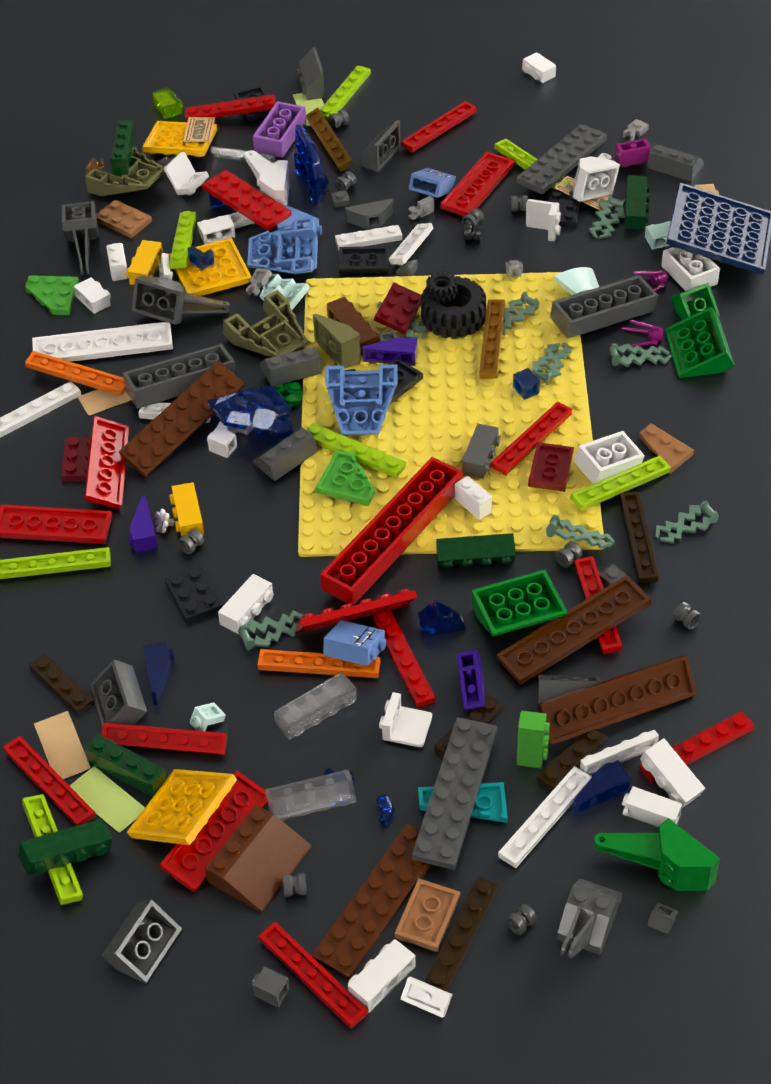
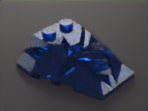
(309, 164)
(256, 408)

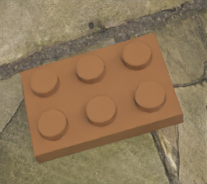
(123, 219)
(427, 915)

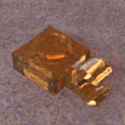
(93, 164)

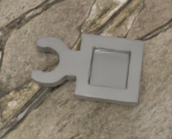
(636, 128)
(422, 209)
(514, 267)
(258, 280)

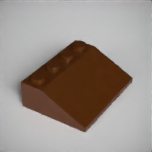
(256, 859)

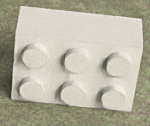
(689, 268)
(607, 456)

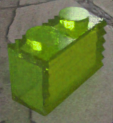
(167, 102)

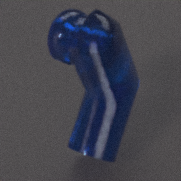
(388, 809)

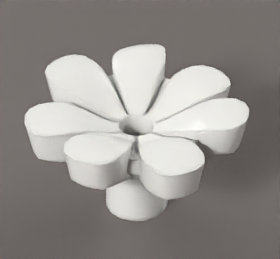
(163, 521)

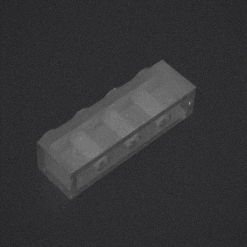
(315, 706)
(311, 795)

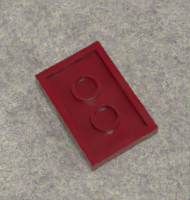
(398, 308)
(75, 458)
(551, 467)

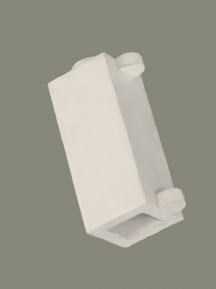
(650, 807)

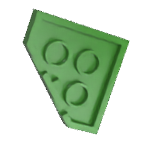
(53, 292)
(346, 480)

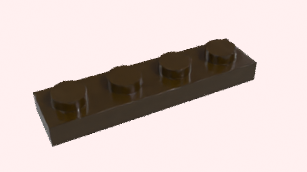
(61, 684)
(484, 715)
(584, 745)

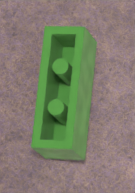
(532, 739)

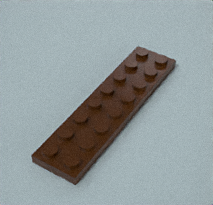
(179, 420)
(573, 631)
(618, 698)
(372, 907)

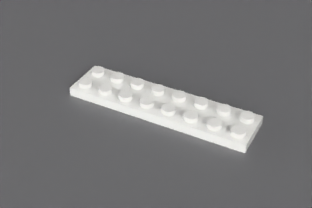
(106, 342)

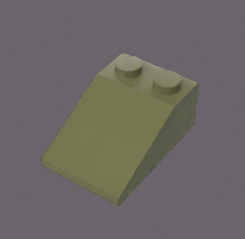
(337, 340)

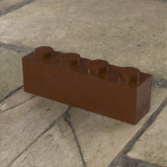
(344, 312)

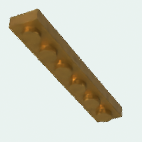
(329, 139)
(492, 339)

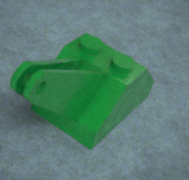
(673, 852)

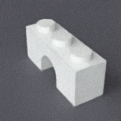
(223, 439)

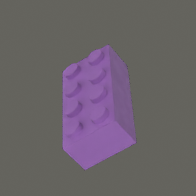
(278, 129)

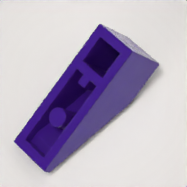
(386, 351)
(142, 529)
(471, 679)

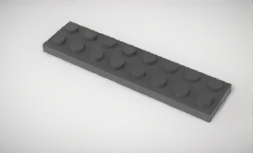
(561, 159)
(454, 793)

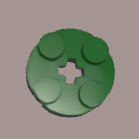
(292, 391)

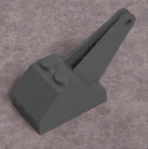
(78, 223)
(165, 299)
(587, 917)

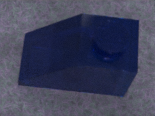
(440, 619)

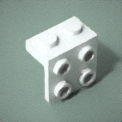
(183, 175)
(543, 216)
(404, 724)

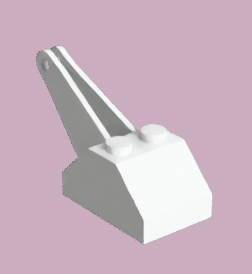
(271, 177)
(595, 177)

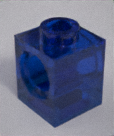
(526, 383)

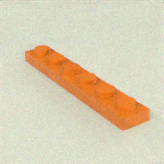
(76, 373)
(314, 664)

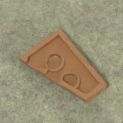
(666, 446)

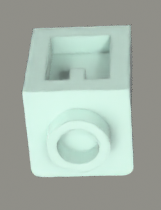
(206, 715)

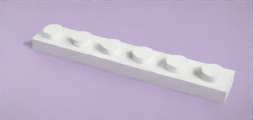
(38, 407)
(544, 817)

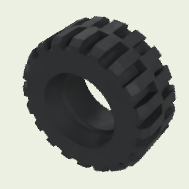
(455, 321)

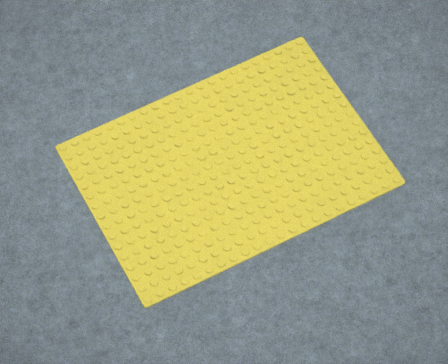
(442, 414)

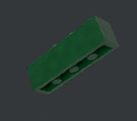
(122, 147)
(637, 202)
(475, 550)
(125, 765)
(64, 847)

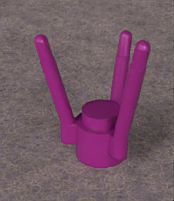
(658, 278)
(654, 333)

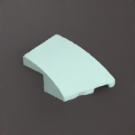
(577, 280)
(287, 287)

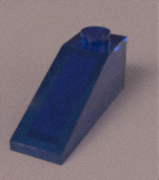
(159, 667)
(606, 784)

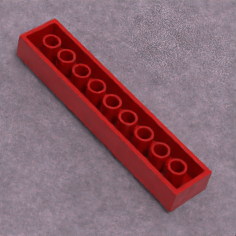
(390, 531)

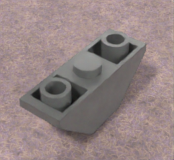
(369, 214)

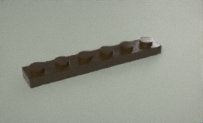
(639, 537)
(462, 934)

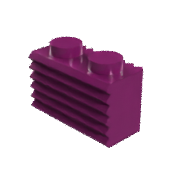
(632, 153)

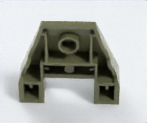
(140, 177)
(272, 335)

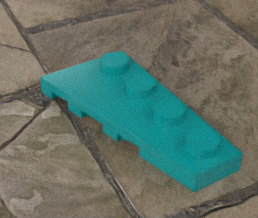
(488, 805)

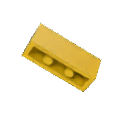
(145, 261)
(186, 508)

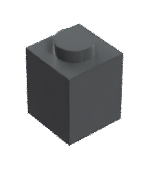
(270, 986)

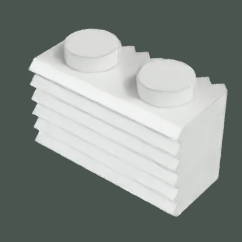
(539, 67)
(216, 229)
(117, 261)
(92, 295)
(473, 497)

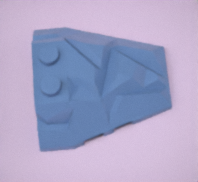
(286, 250)
(361, 397)

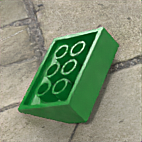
(699, 345)
(517, 603)

